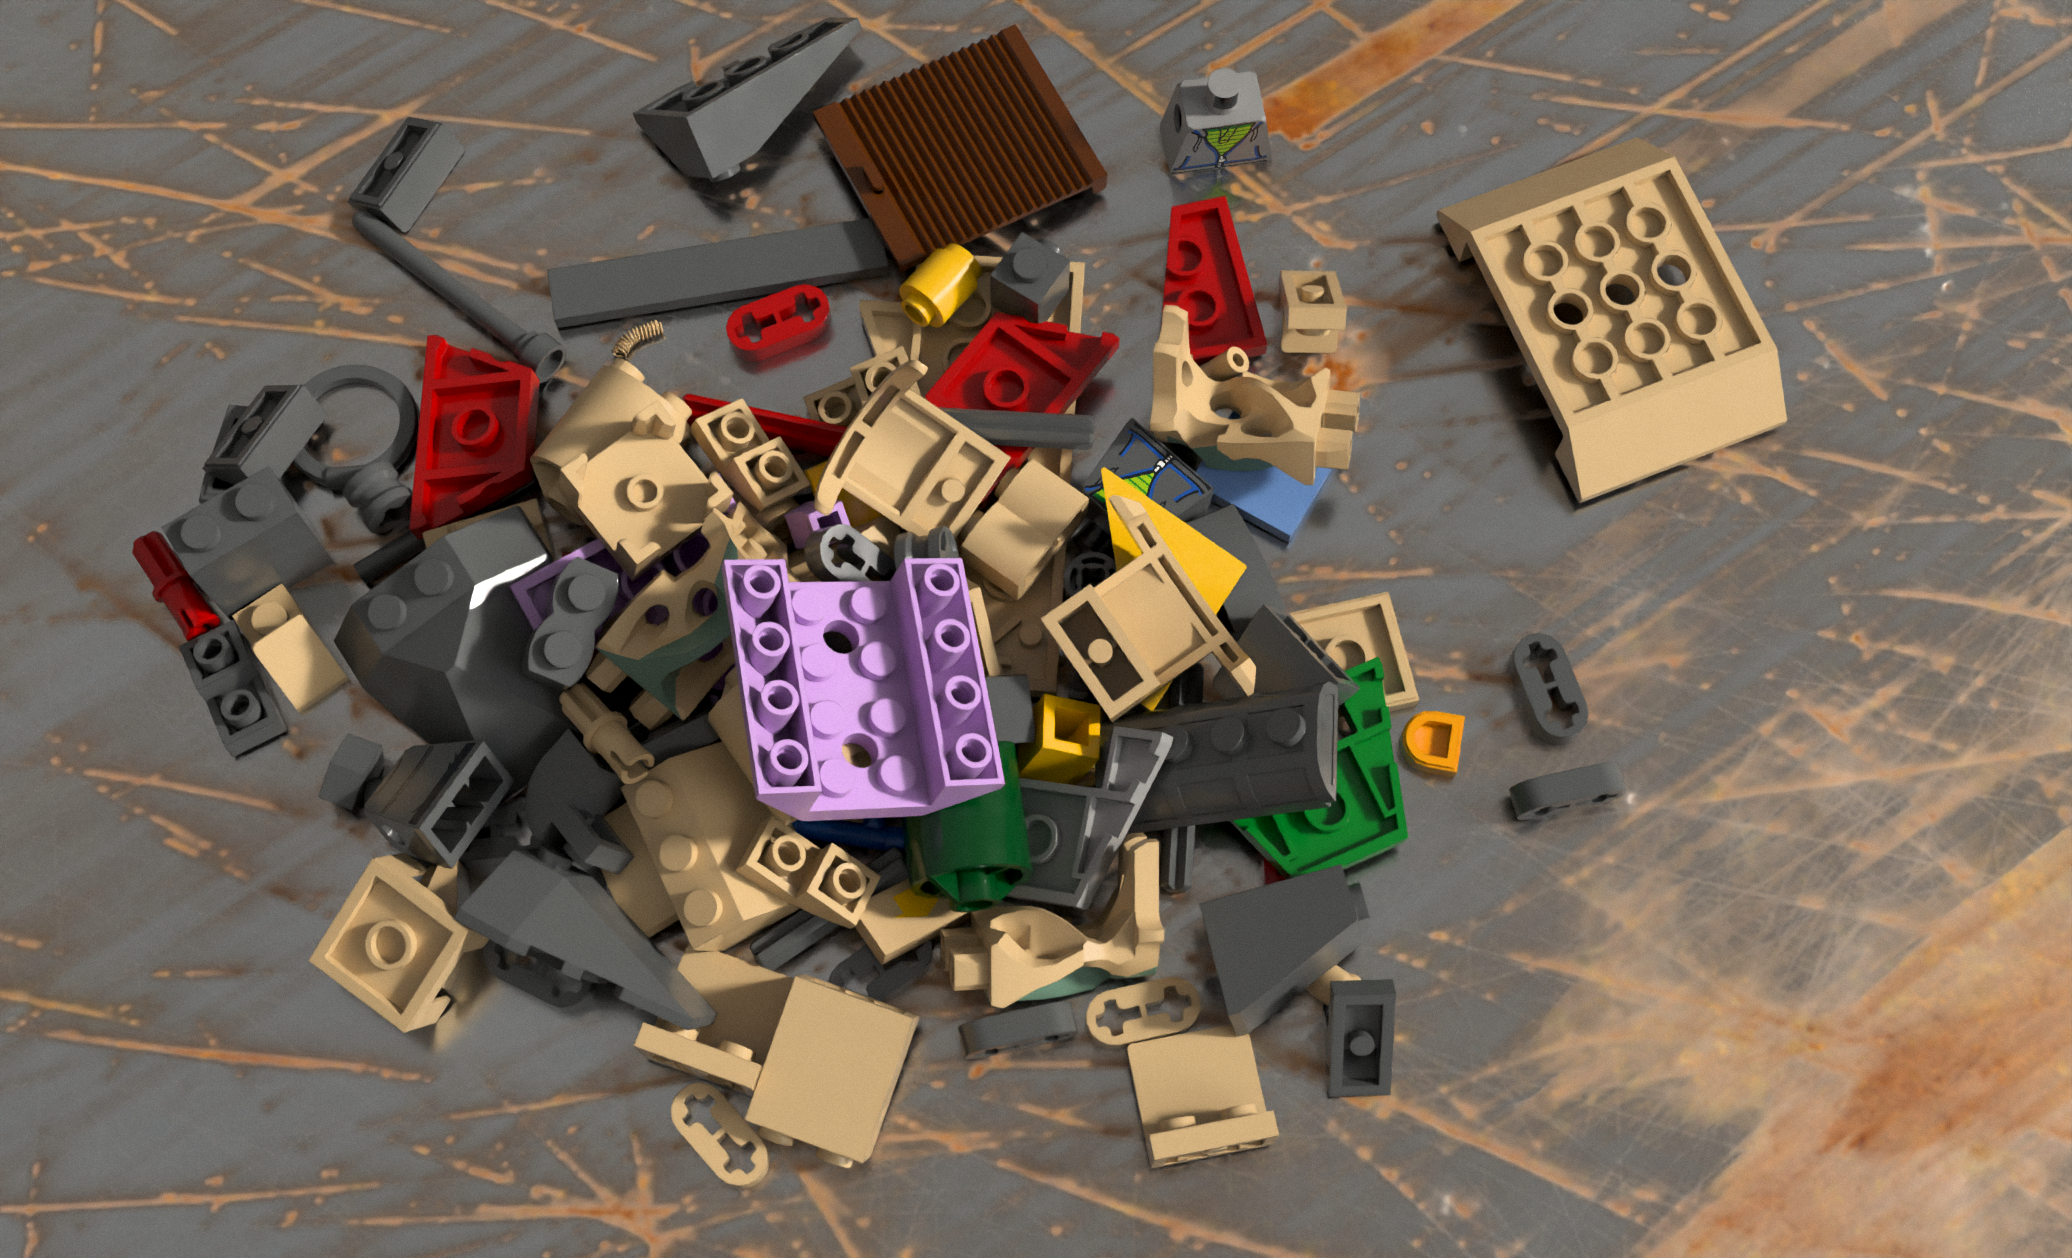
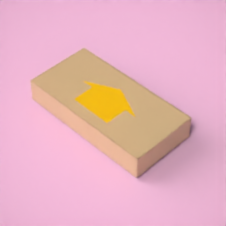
(901, 921)

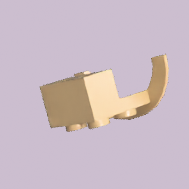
(1142, 625)

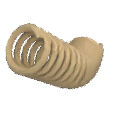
(639, 334)

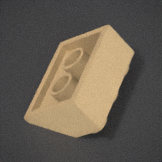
(697, 825)

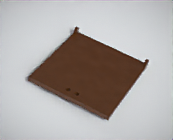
(959, 147)

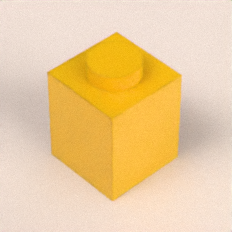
(1064, 741)

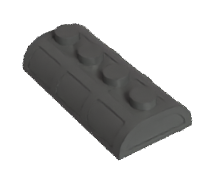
(1238, 757)

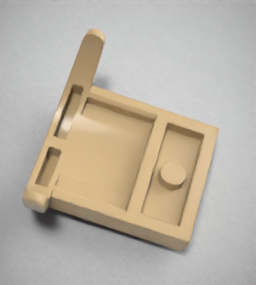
(910, 459)

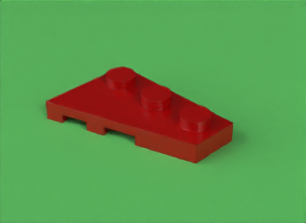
(1211, 281)

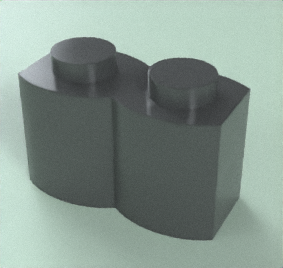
(574, 608)

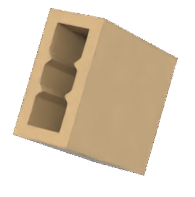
(831, 1070)

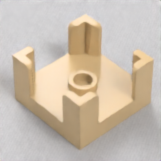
(643, 492)
(395, 943)

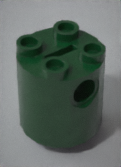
(972, 848)

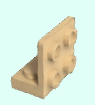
(738, 1042)
(1199, 1096)

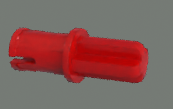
(174, 585)

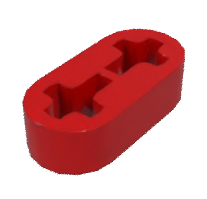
(778, 323)

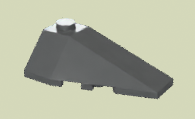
(730, 119)
(563, 912)

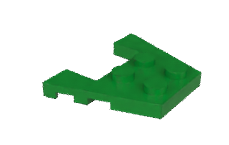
(1368, 795)

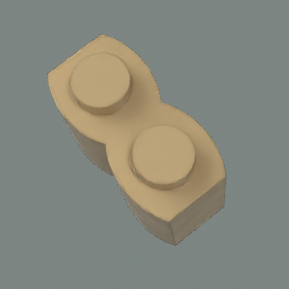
(1023, 528)

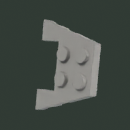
(1081, 828)

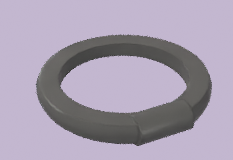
(337, 477)

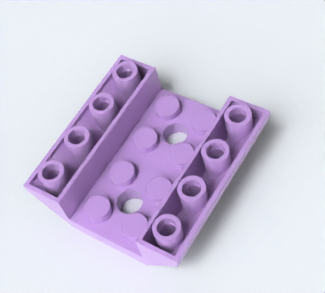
(903, 693)

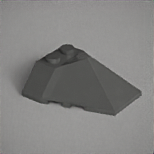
(449, 641)

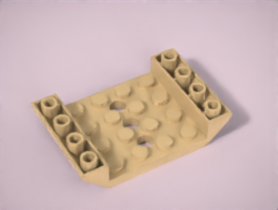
(1639, 379)

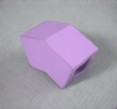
(806, 519)

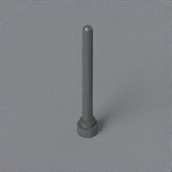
(531, 349)

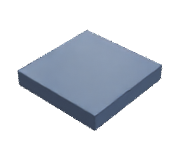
(1264, 496)

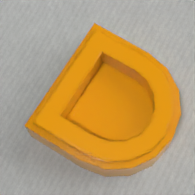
(1433, 742)

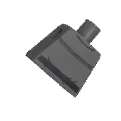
(437, 799)

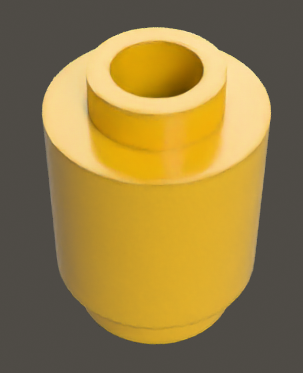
(940, 285)

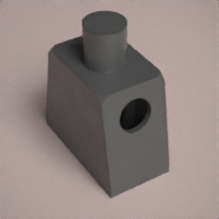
(1284, 658)

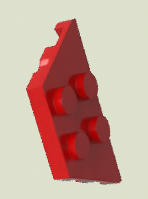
(1022, 370)
(471, 434)

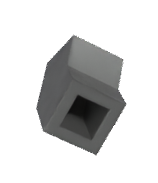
(350, 771)

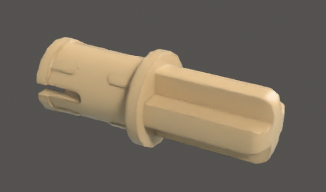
(606, 733)

